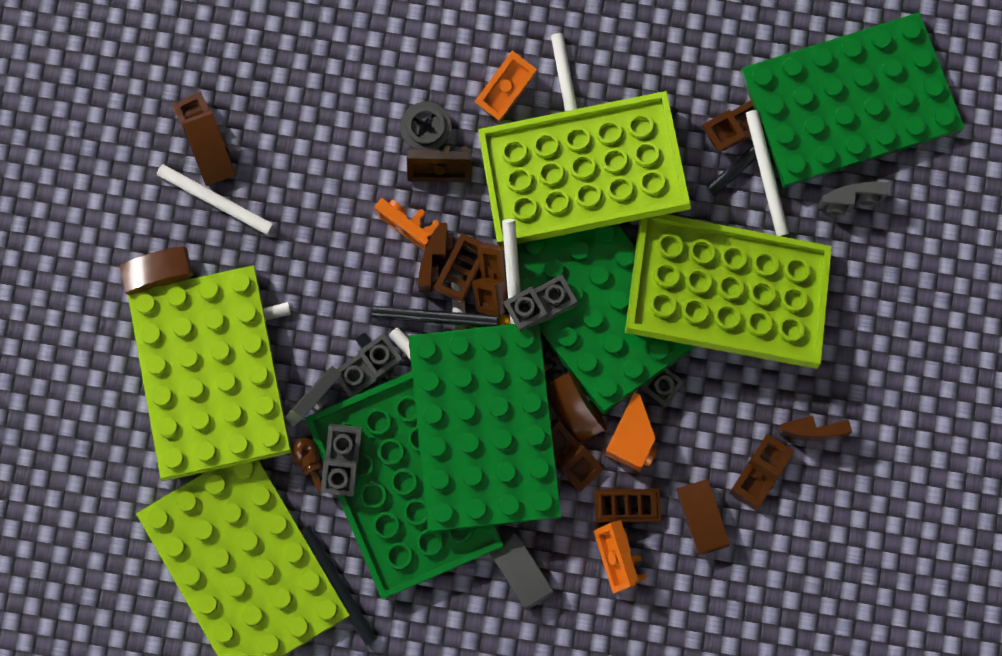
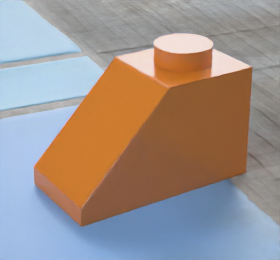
(633, 437)

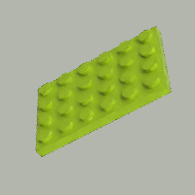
(584, 168)
(729, 290)
(208, 373)
(242, 563)

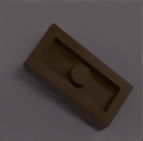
(439, 165)

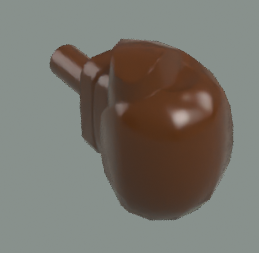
(307, 456)

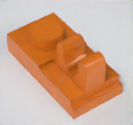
(506, 86)
(394, 216)
(616, 557)

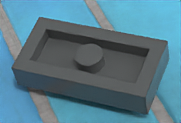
(313, 398)

